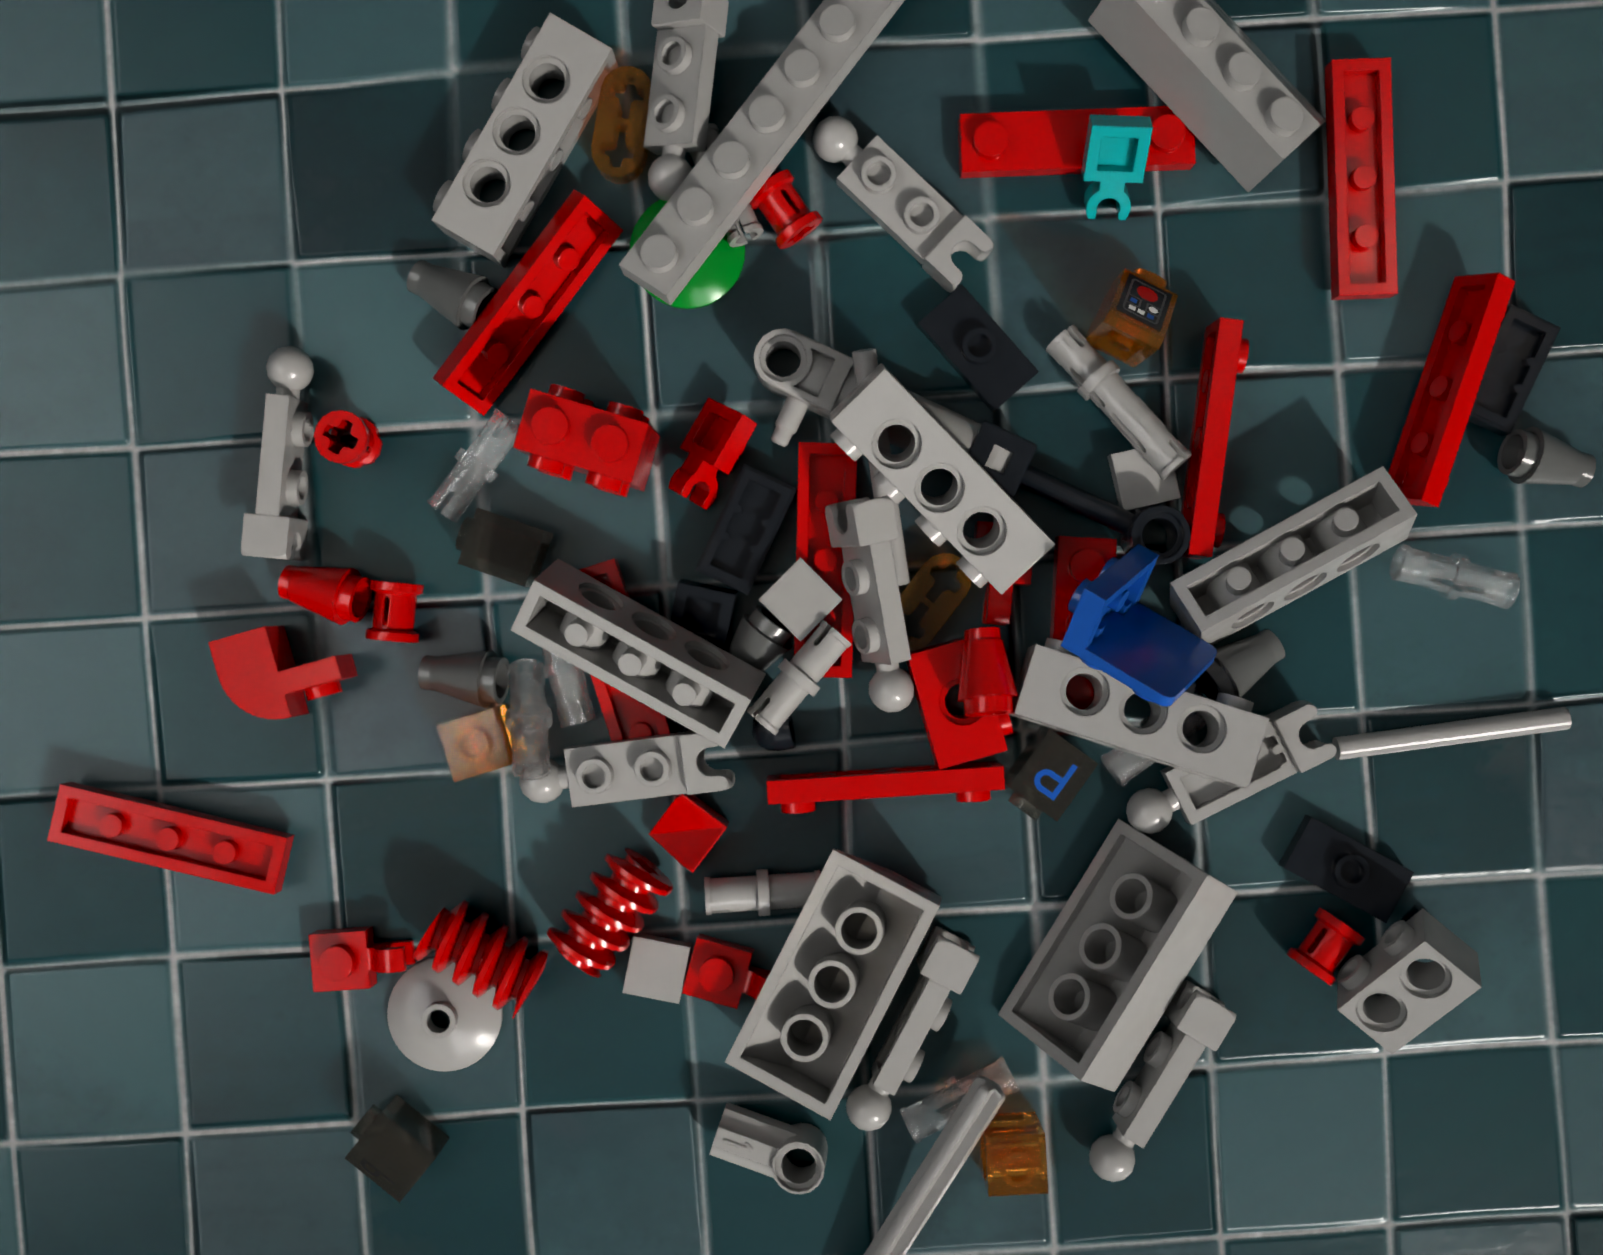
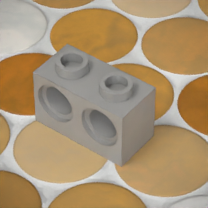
(1415, 990)

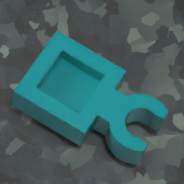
(1114, 156)

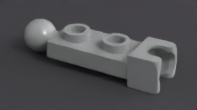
(681, 86)
(901, 201)
(282, 484)
(870, 577)
(631, 771)
(1201, 797)
(944, 966)
(1196, 1023)

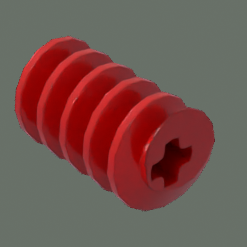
(610, 912)
(482, 956)

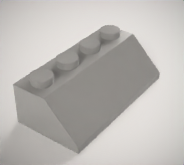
(1211, 80)
(1116, 956)
(833, 981)

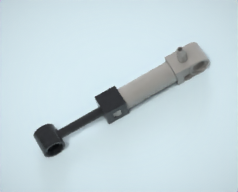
(829, 377)

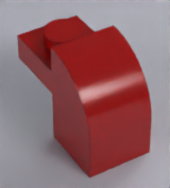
(262, 675)

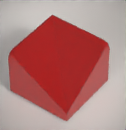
(689, 830)

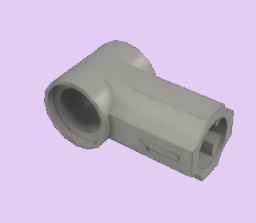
(762, 1146)

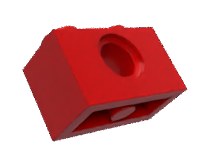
(952, 737)

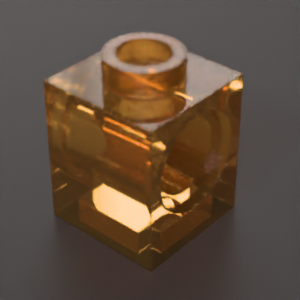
(477, 743)
(1014, 1155)

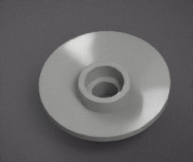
(472, 1019)

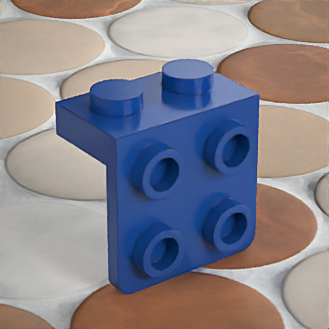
(1129, 639)

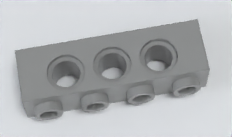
(547, 53)
(1015, 537)
(1293, 557)
(637, 651)
(1223, 756)

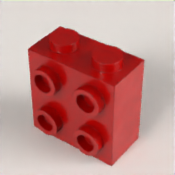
(570, 435)

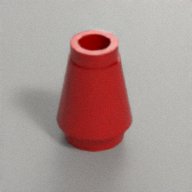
(327, 591)
(985, 674)

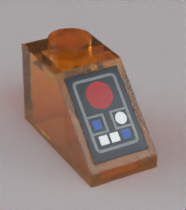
(1133, 317)

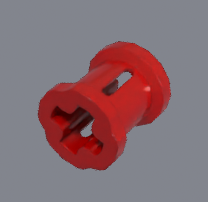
(785, 209)
(337, 451)
(394, 611)
(1325, 946)

